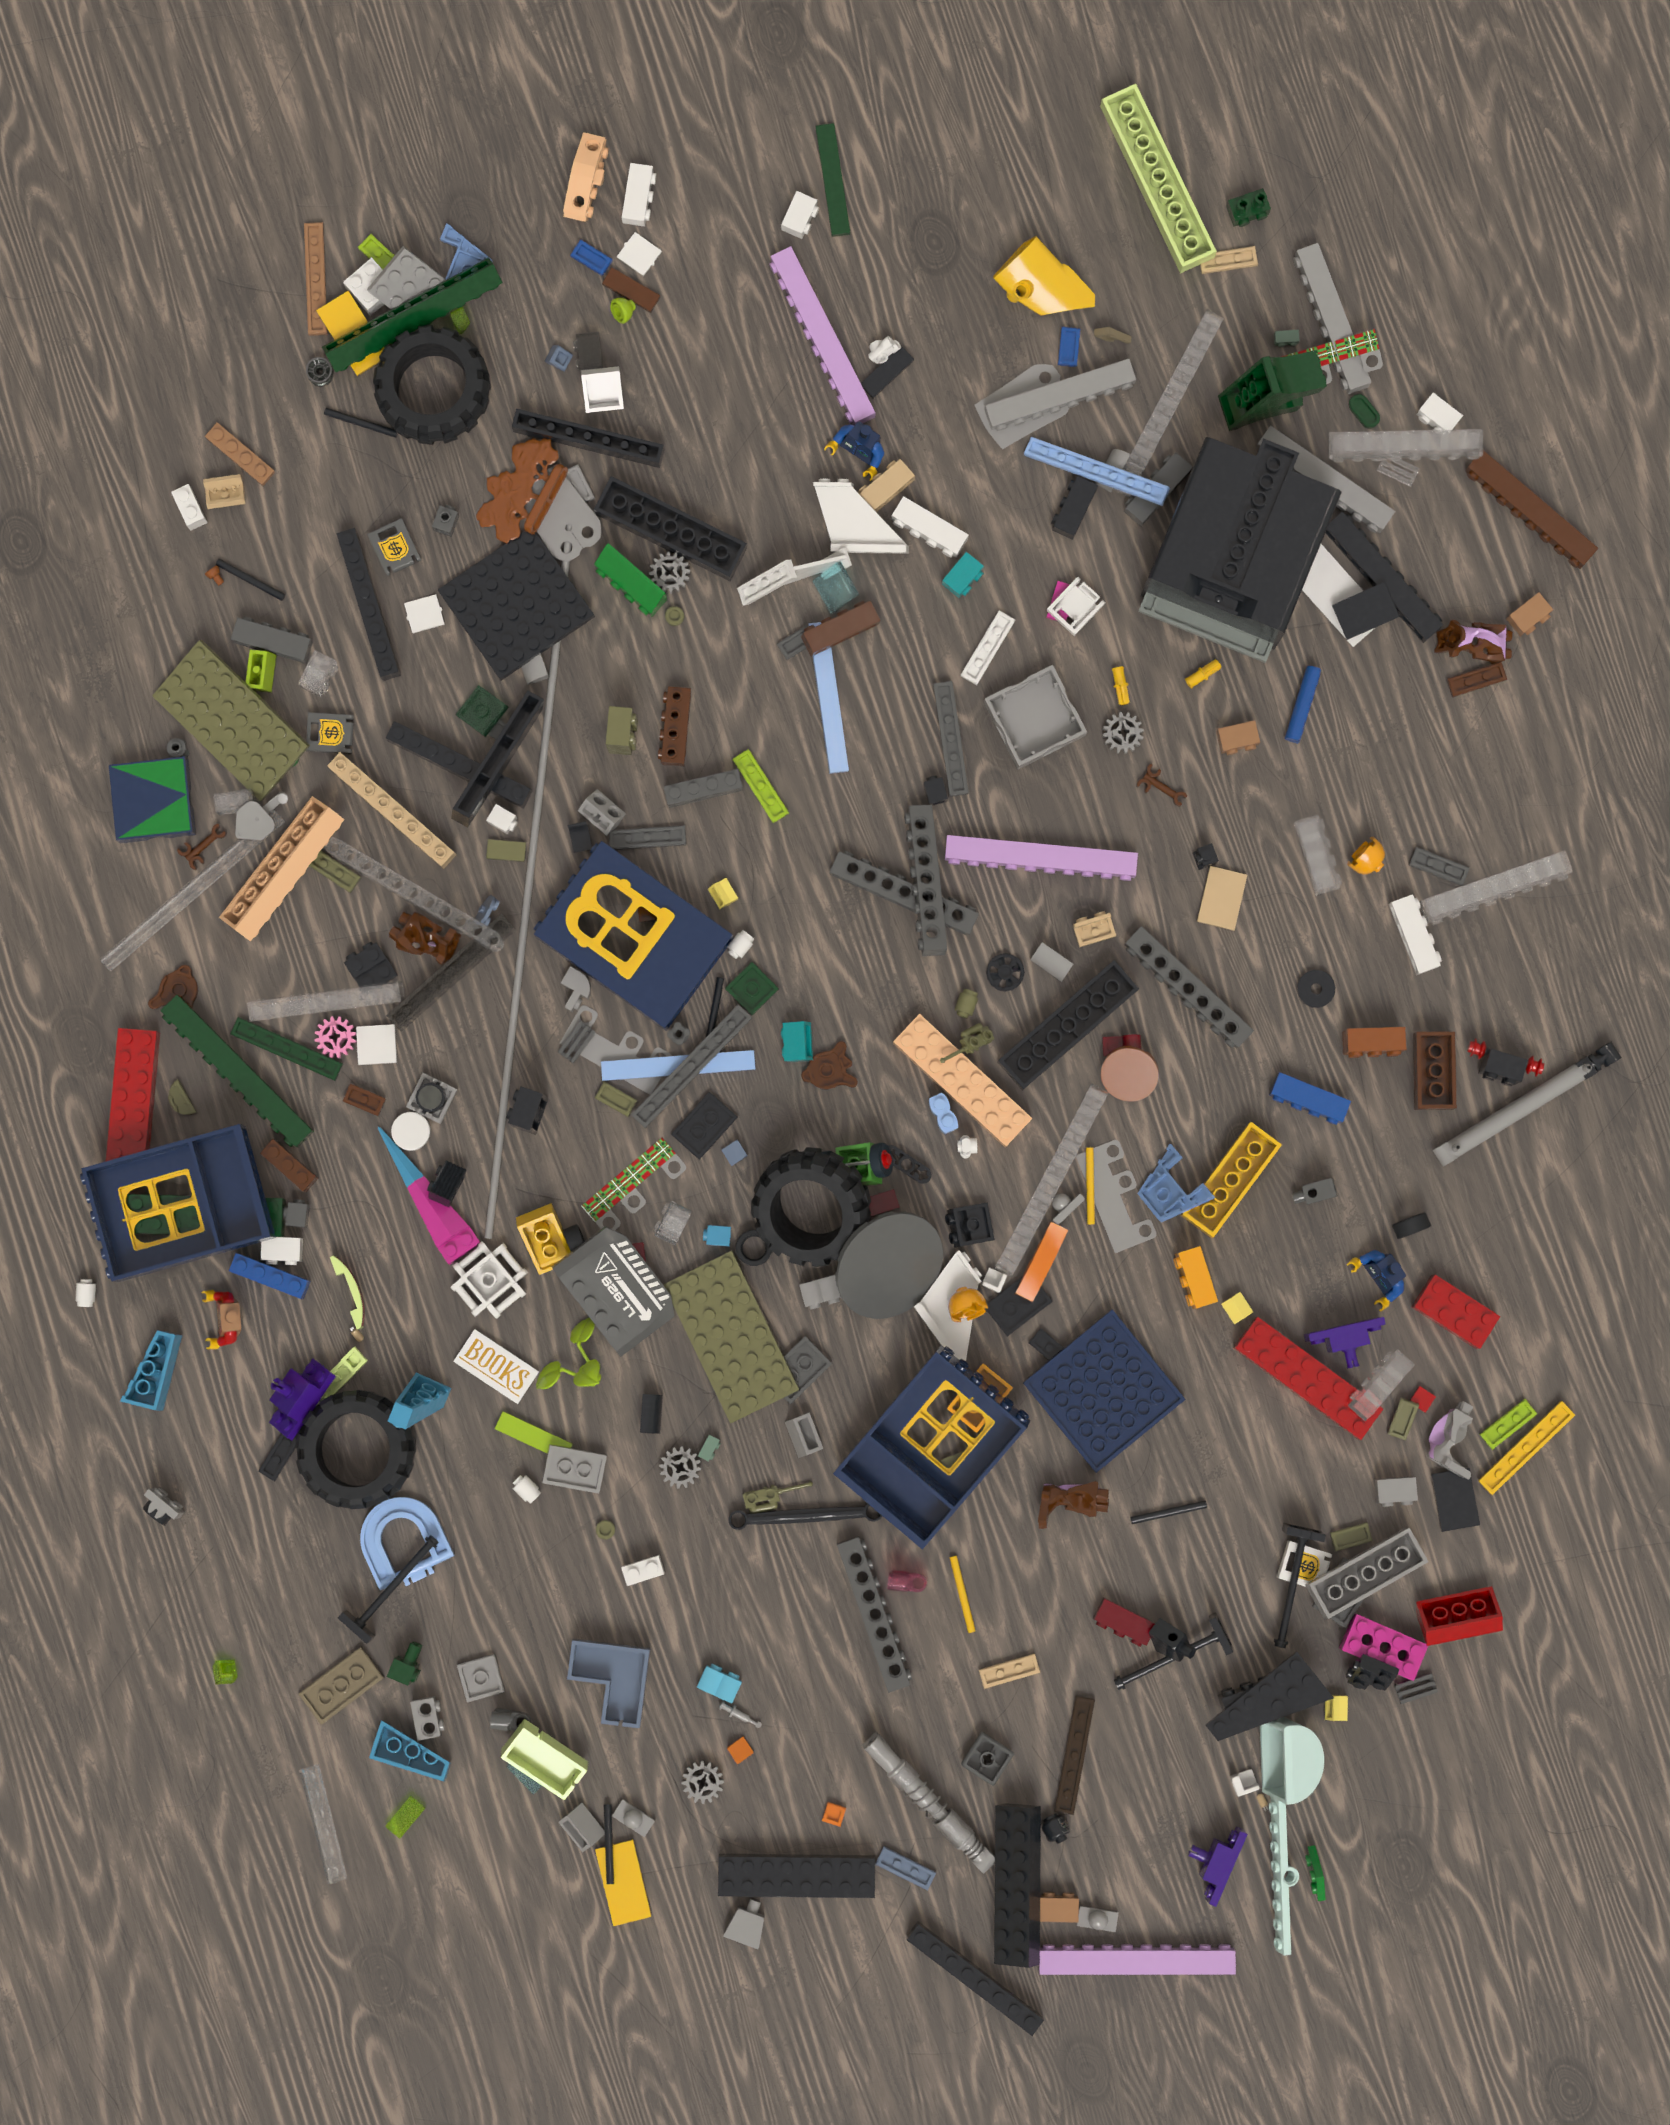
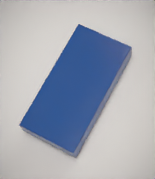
(591, 257)
(1069, 347)

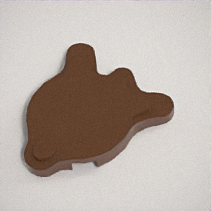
(176, 983)
(829, 1069)

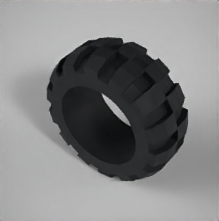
(421, 344)
(825, 1170)
(311, 1461)

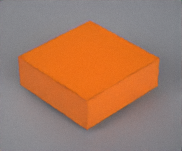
(834, 1814)

